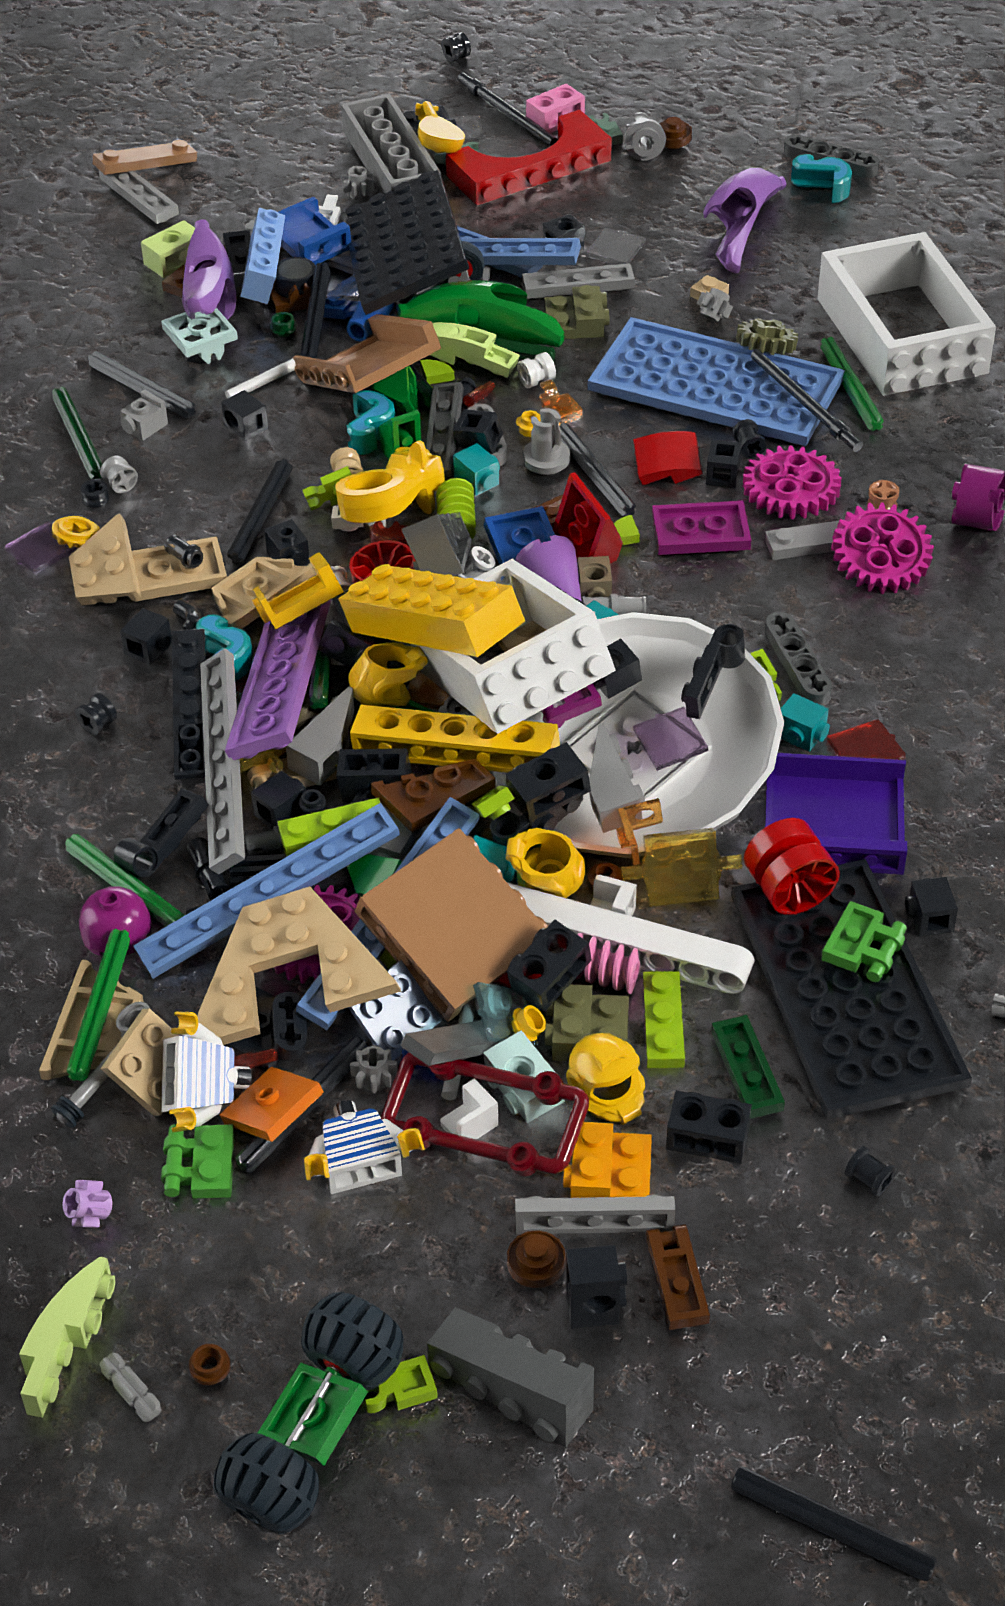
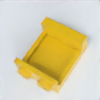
(301, 597)

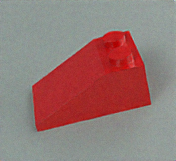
(586, 522)

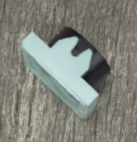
(200, 338)

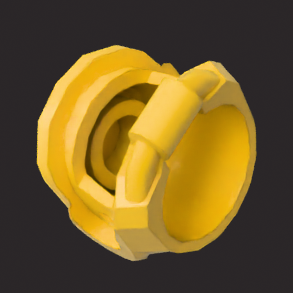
(382, 686)
(552, 867)
(604, 1062)

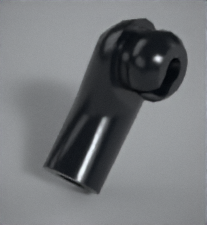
(188, 612)

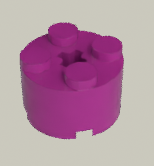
(979, 497)

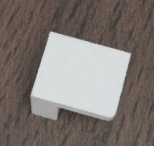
(614, 895)
(476, 1114)

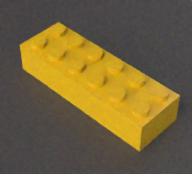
(432, 609)

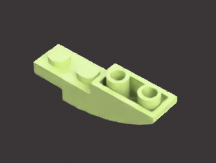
(473, 346)
(64, 1323)

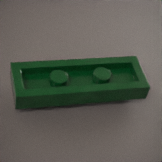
(747, 1065)

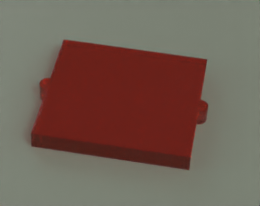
(866, 741)

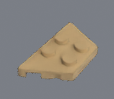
(105, 566)
(272, 576)
(70, 1020)

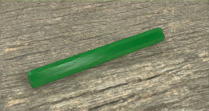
(852, 384)
(118, 876)
(98, 1005)

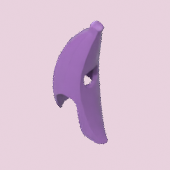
(733, 201)
(208, 275)

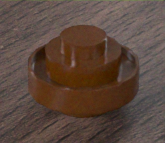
(677, 132)
(536, 1259)

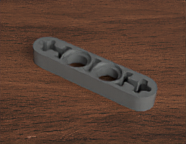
(861, 163)
(803, 657)

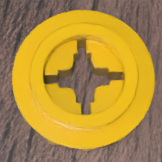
(82, 528)

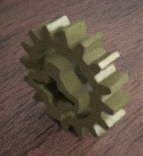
(767, 336)

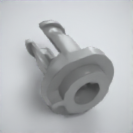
(635, 139)
(546, 451)

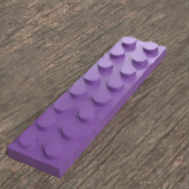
(276, 685)

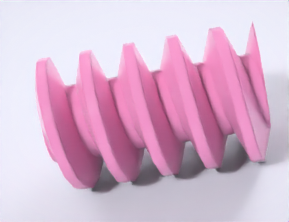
(611, 966)

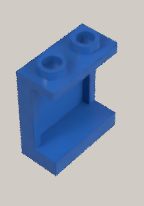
(311, 234)

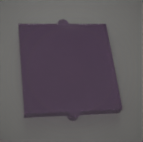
(38, 548)
(670, 738)

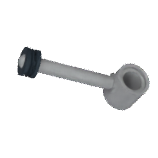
(69, 1110)

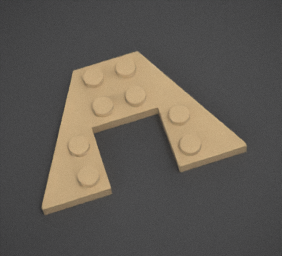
(281, 933)

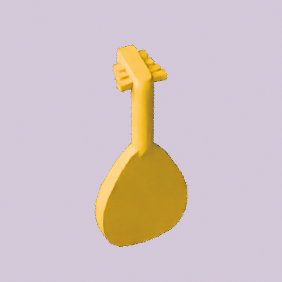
(437, 132)

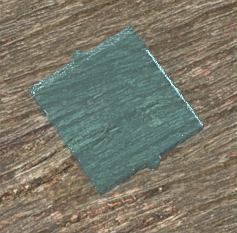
(496, 1009)

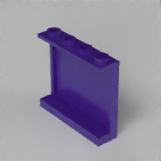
(847, 803)

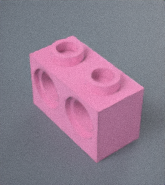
(556, 102)

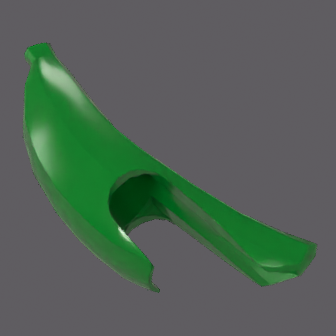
(486, 306)

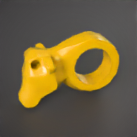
(389, 491)

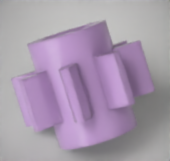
(87, 1203)

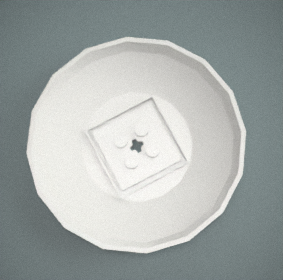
(738, 725)

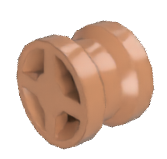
(884, 492)

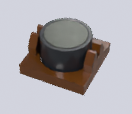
(292, 284)

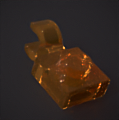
(564, 404)

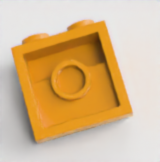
(609, 1163)

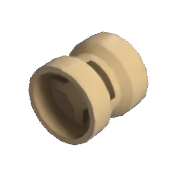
(346, 457)

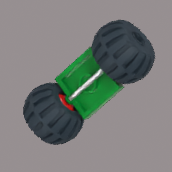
(265, 1470)

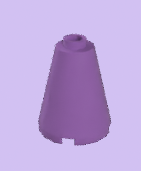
(553, 562)

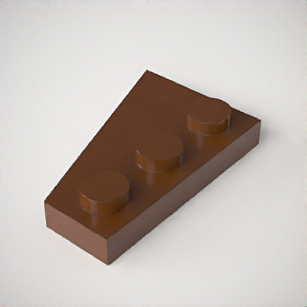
(419, 799)

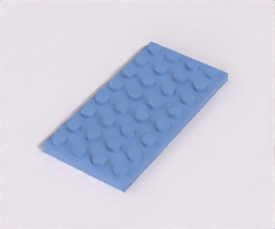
(712, 380)

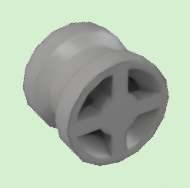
(119, 474)

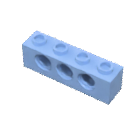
(263, 255)

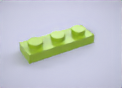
(494, 802)
(307, 828)
(663, 1019)

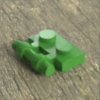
(852, 940)
(212, 1162)

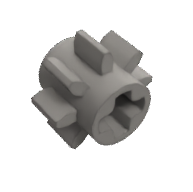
(358, 182)
(714, 305)
(373, 1068)

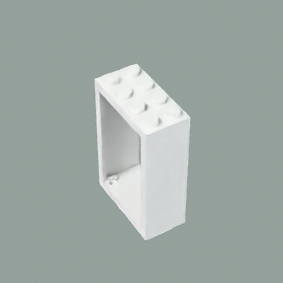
(913, 360)
(534, 672)

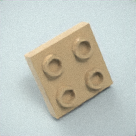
(138, 1060)

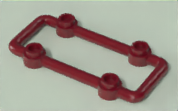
(521, 1156)

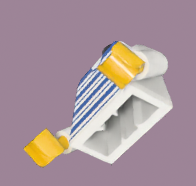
(198, 1074)
(359, 1148)

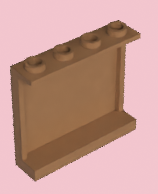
(393, 346)
(450, 921)

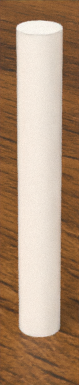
(263, 379)

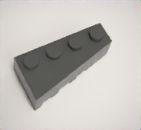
(439, 544)
(513, 1375)

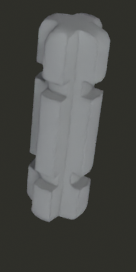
(130, 1387)

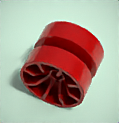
(378, 554)
(791, 866)

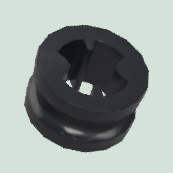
(94, 493)

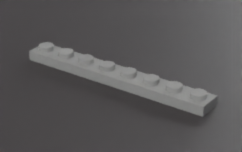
(221, 772)

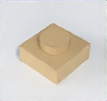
(705, 285)

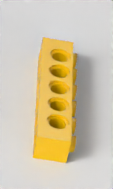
(451, 738)

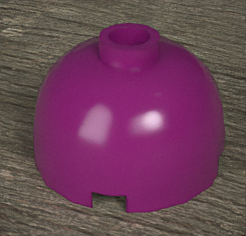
(110, 910)

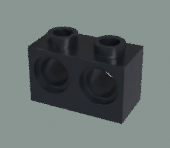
(557, 969)
(708, 1132)

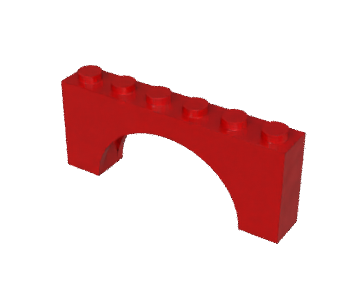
(488, 177)

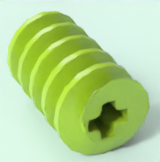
(457, 496)

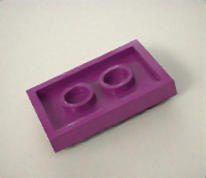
(701, 527)

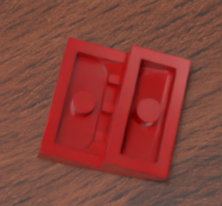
(667, 455)

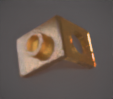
(629, 823)

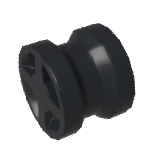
(456, 47)
(96, 714)

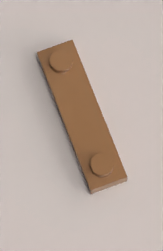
(144, 157)

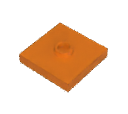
(271, 1103)

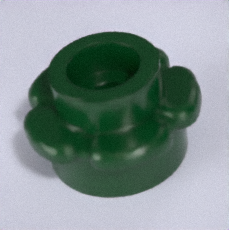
(283, 324)

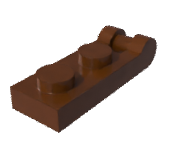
(678, 1277)

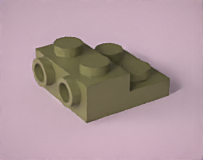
(580, 314)
(583, 1014)

